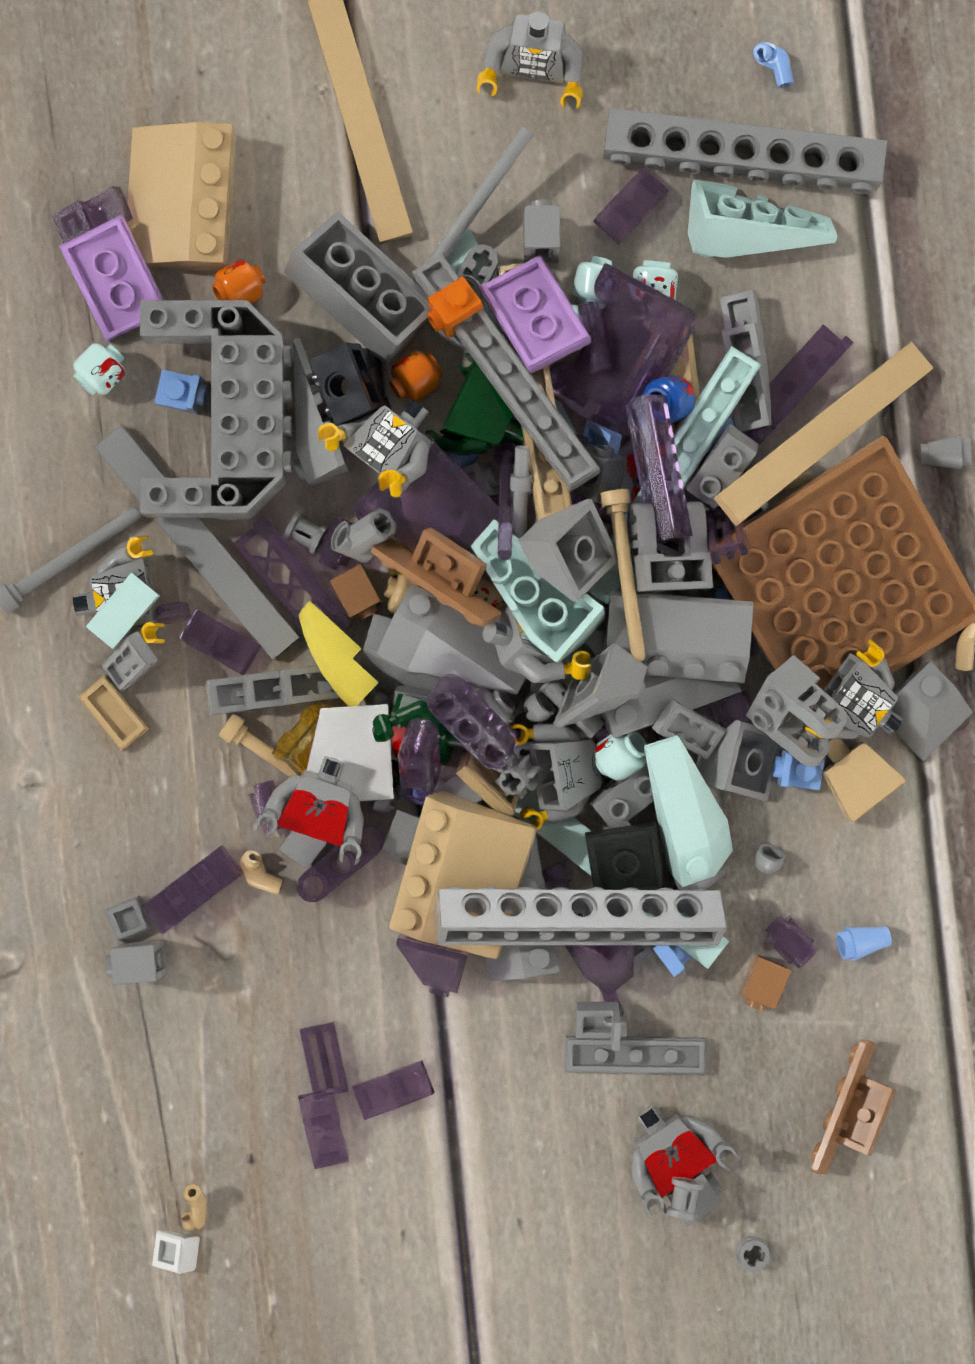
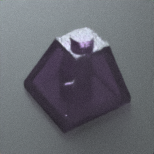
(434, 964)

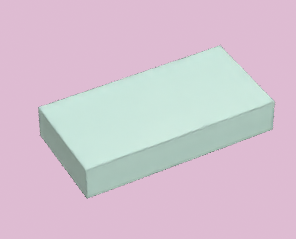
(122, 611)

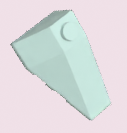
(739, 226)
(542, 611)
(688, 816)

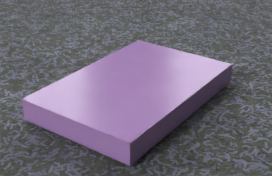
(111, 276)
(534, 314)

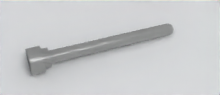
(13, 594)

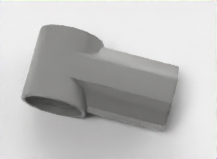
(358, 538)

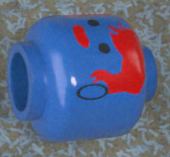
(678, 394)

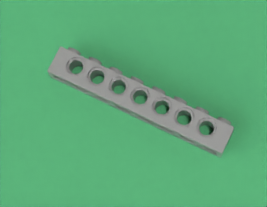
(865, 153)
(563, 927)

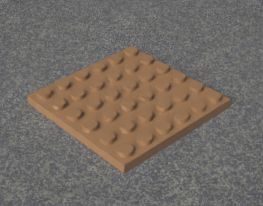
(849, 566)

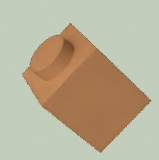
(356, 593)
(764, 983)

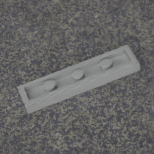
(636, 1055)

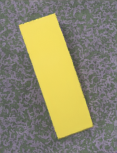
(334, 656)

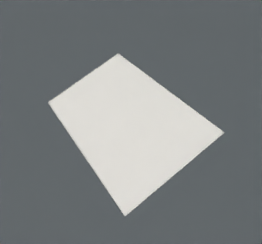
(348, 736)

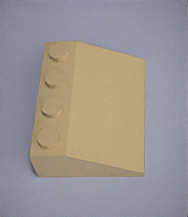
(182, 194)
(462, 848)

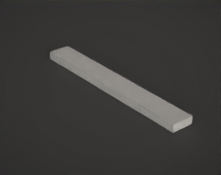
(515, 384)
(203, 550)

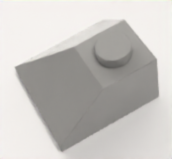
(570, 549)
(611, 682)
(928, 709)
(741, 762)

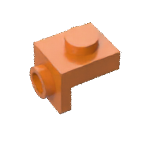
(452, 306)

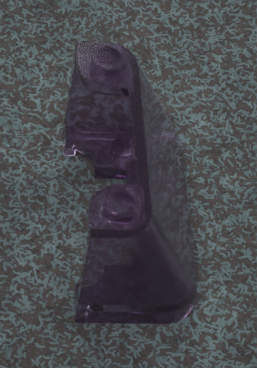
(643, 345)
(438, 499)

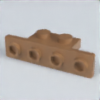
(442, 570)
(858, 1111)

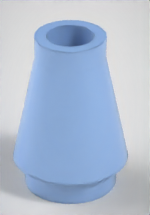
(861, 941)

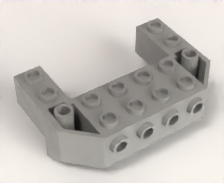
(246, 409)

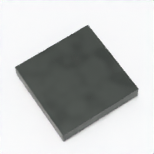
(625, 857)

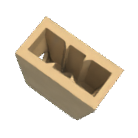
(858, 778)

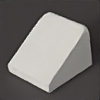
(175, 1251)

